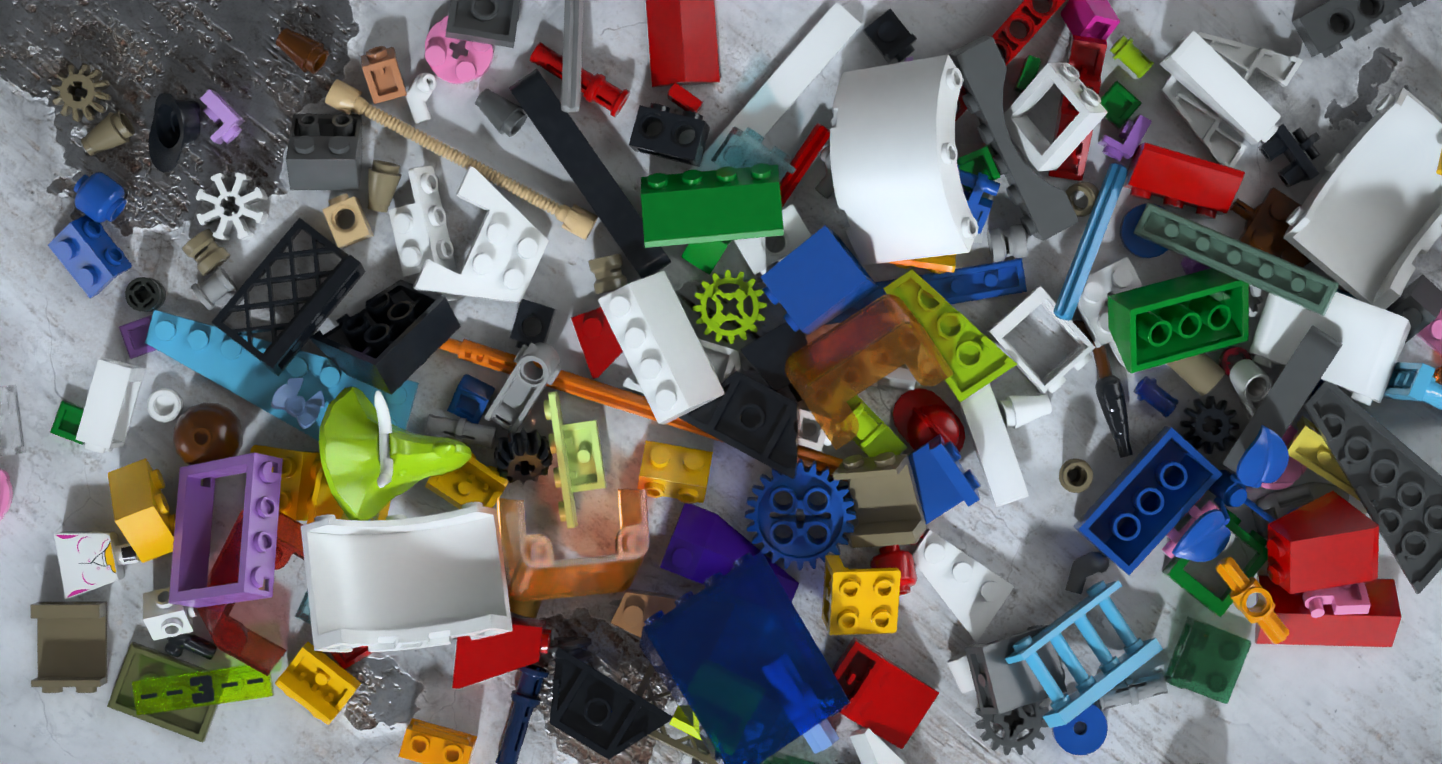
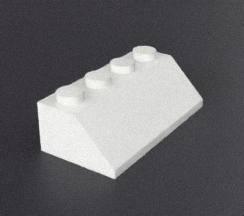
(661, 347)

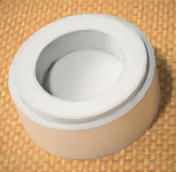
(165, 405)

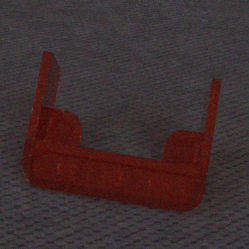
(230, 633)

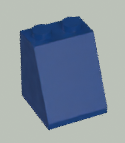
(817, 281)

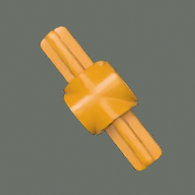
(1241, 589)

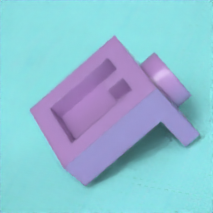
(219, 110)

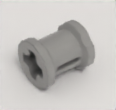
(214, 288)

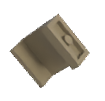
(883, 500)
(71, 645)

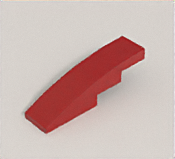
(1087, 58)

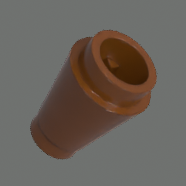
(303, 51)

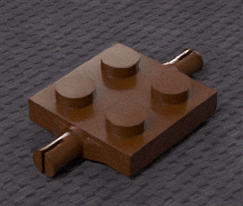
(1267, 226)

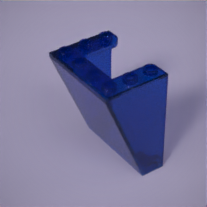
(742, 664)

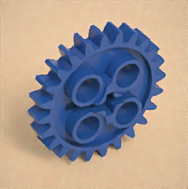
(800, 544)

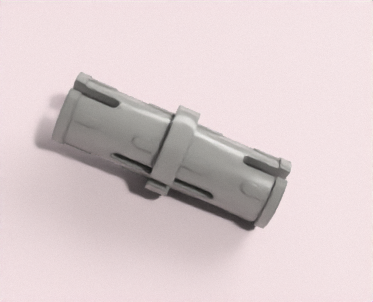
(461, 430)
(1133, 690)

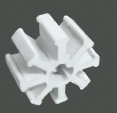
(221, 212)

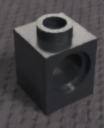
(532, 309)

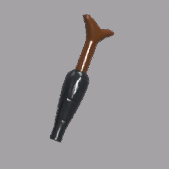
(1110, 396)

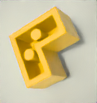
(142, 509)

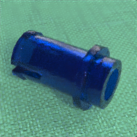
(1155, 396)

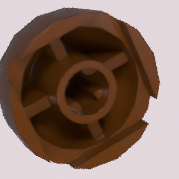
(207, 434)

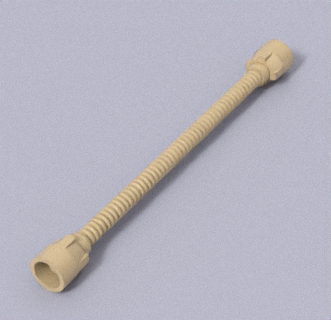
(348, 100)

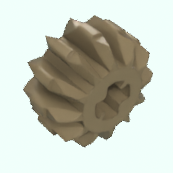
(94, 89)

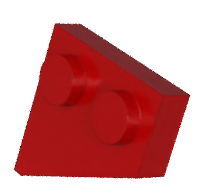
(596, 340)

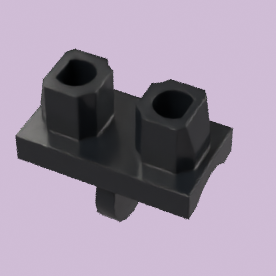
(1300, 166)

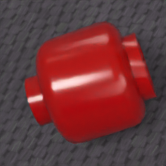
(893, 557)

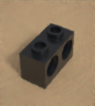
(666, 143)

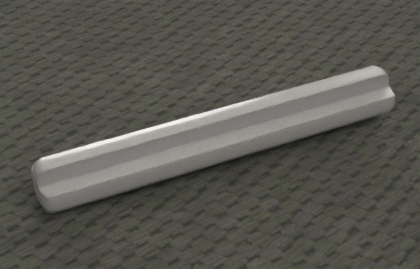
(572, 56)

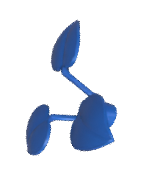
(1261, 462)

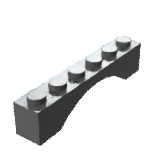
(984, 72)

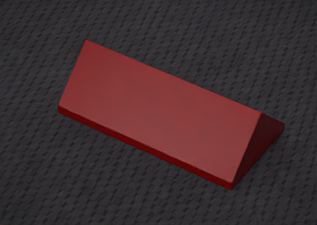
(682, 42)
(1364, 630)

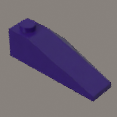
(708, 544)

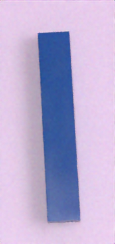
(962, 285)

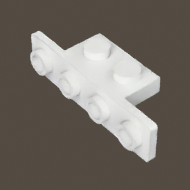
(422, 227)

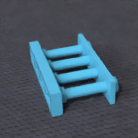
(1414, 383)
(1112, 668)

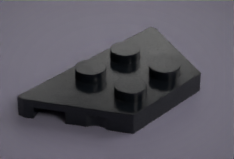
(753, 421)
(598, 708)

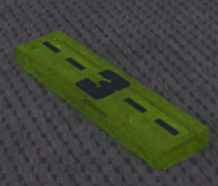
(200, 689)

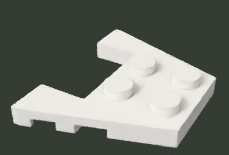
(1202, 119)
(501, 253)

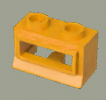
(436, 744)

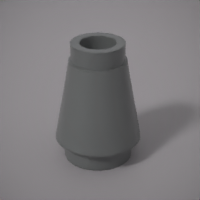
(502, 113)

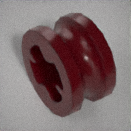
(1233, 351)

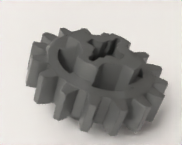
(1009, 735)

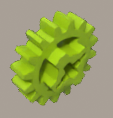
(740, 294)

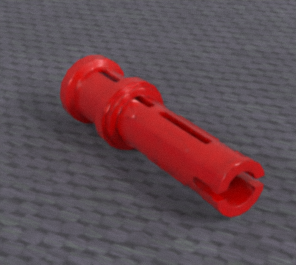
(593, 86)

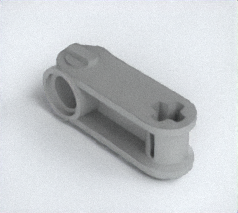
(524, 385)

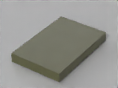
(146, 663)

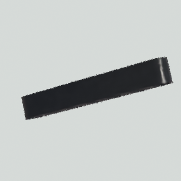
(588, 173)

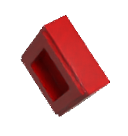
(684, 99)

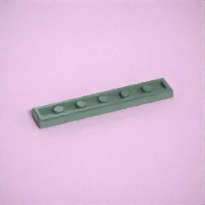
(1236, 259)

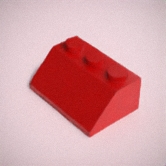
(1182, 180)

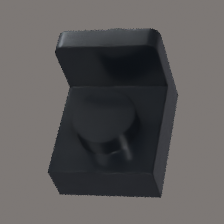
(890, 37)

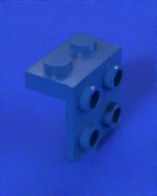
(941, 478)

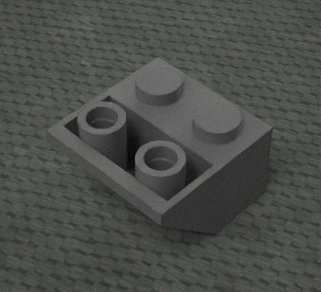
(325, 152)

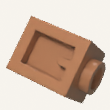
(383, 74)

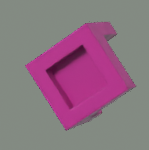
(1090, 18)

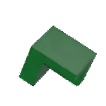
(977, 162)

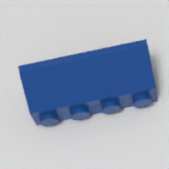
(1147, 500)

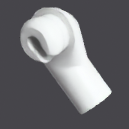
(418, 95)

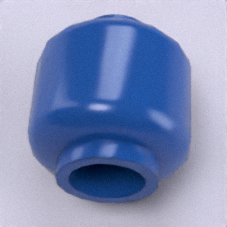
(99, 197)

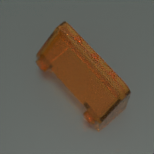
(536, 575)

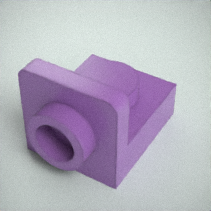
(1131, 134)

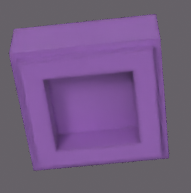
(134, 337)

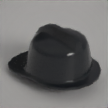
(172, 128)

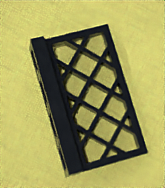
(312, 313)

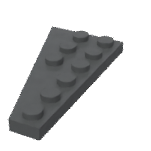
(1388, 479)

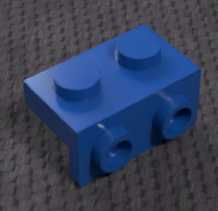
(89, 255)

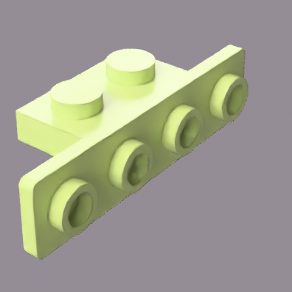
(577, 455)

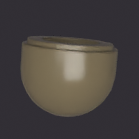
(1091, 192)

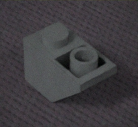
(1418, 304)

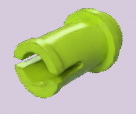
(1131, 56)

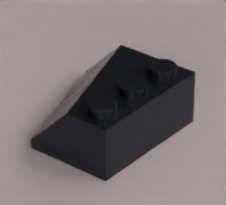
(389, 336)

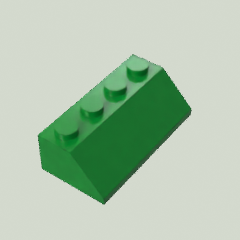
(711, 205)
(1178, 318)

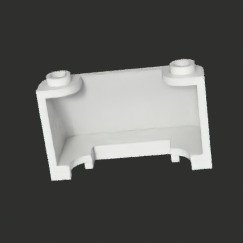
(1368, 333)

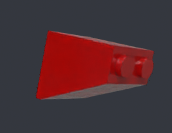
(1322, 546)
(500, 653)

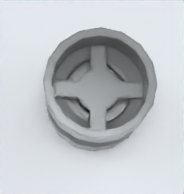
(1014, 239)

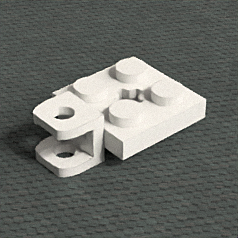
(1092, 307)

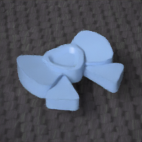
(287, 399)

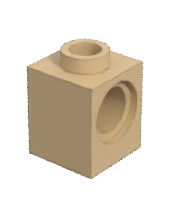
(358, 232)

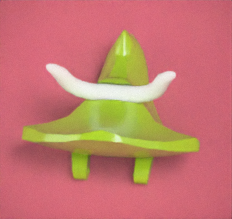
(373, 460)

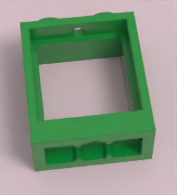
(1175, 571)

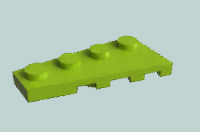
(964, 347)

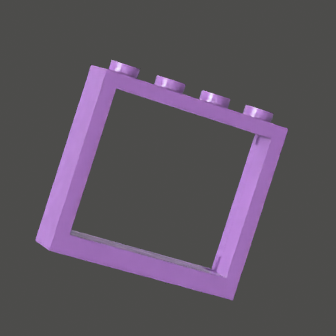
(194, 528)

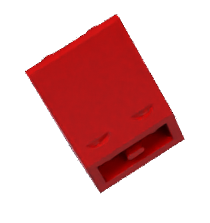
(882, 693)

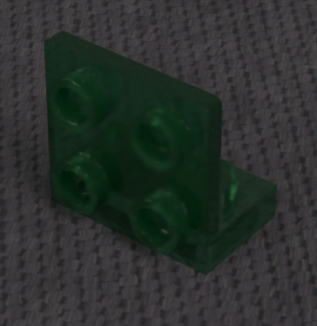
(1207, 660)

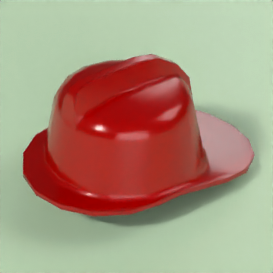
(924, 415)

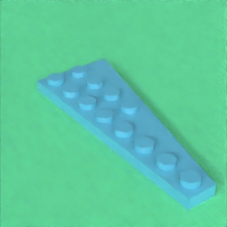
(232, 367)

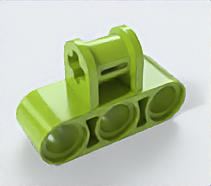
(873, 434)

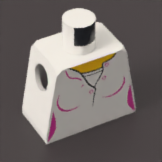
(91, 559)

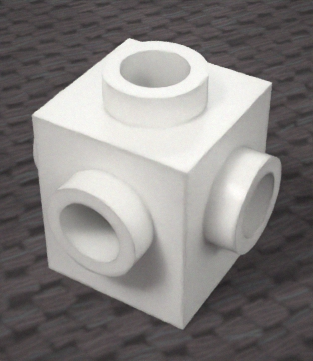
(165, 618)

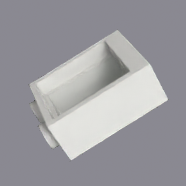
(1030, 139)
(1021, 310)
(110, 405)

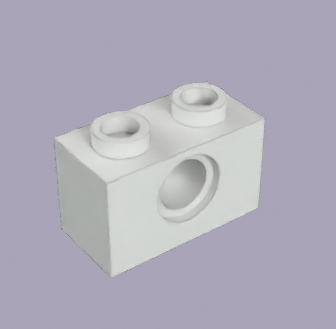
(759, 257)

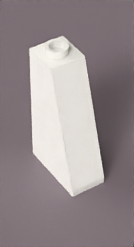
(1221, 88)

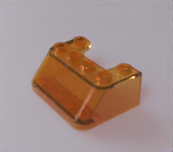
(856, 357)

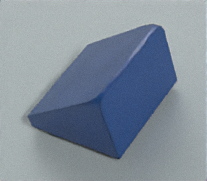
(471, 399)

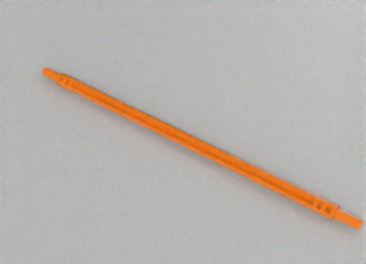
(604, 394)

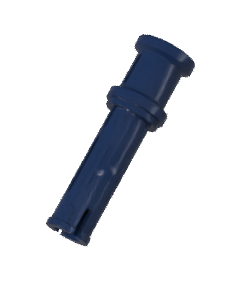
(525, 700)

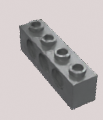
(1319, 36)

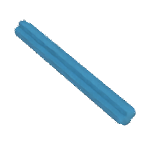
(1090, 241)

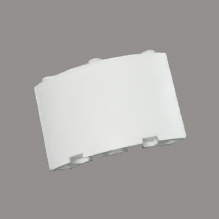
(899, 161)
(1376, 203)
(405, 580)

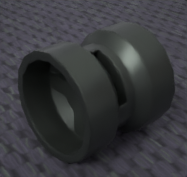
(152, 294)

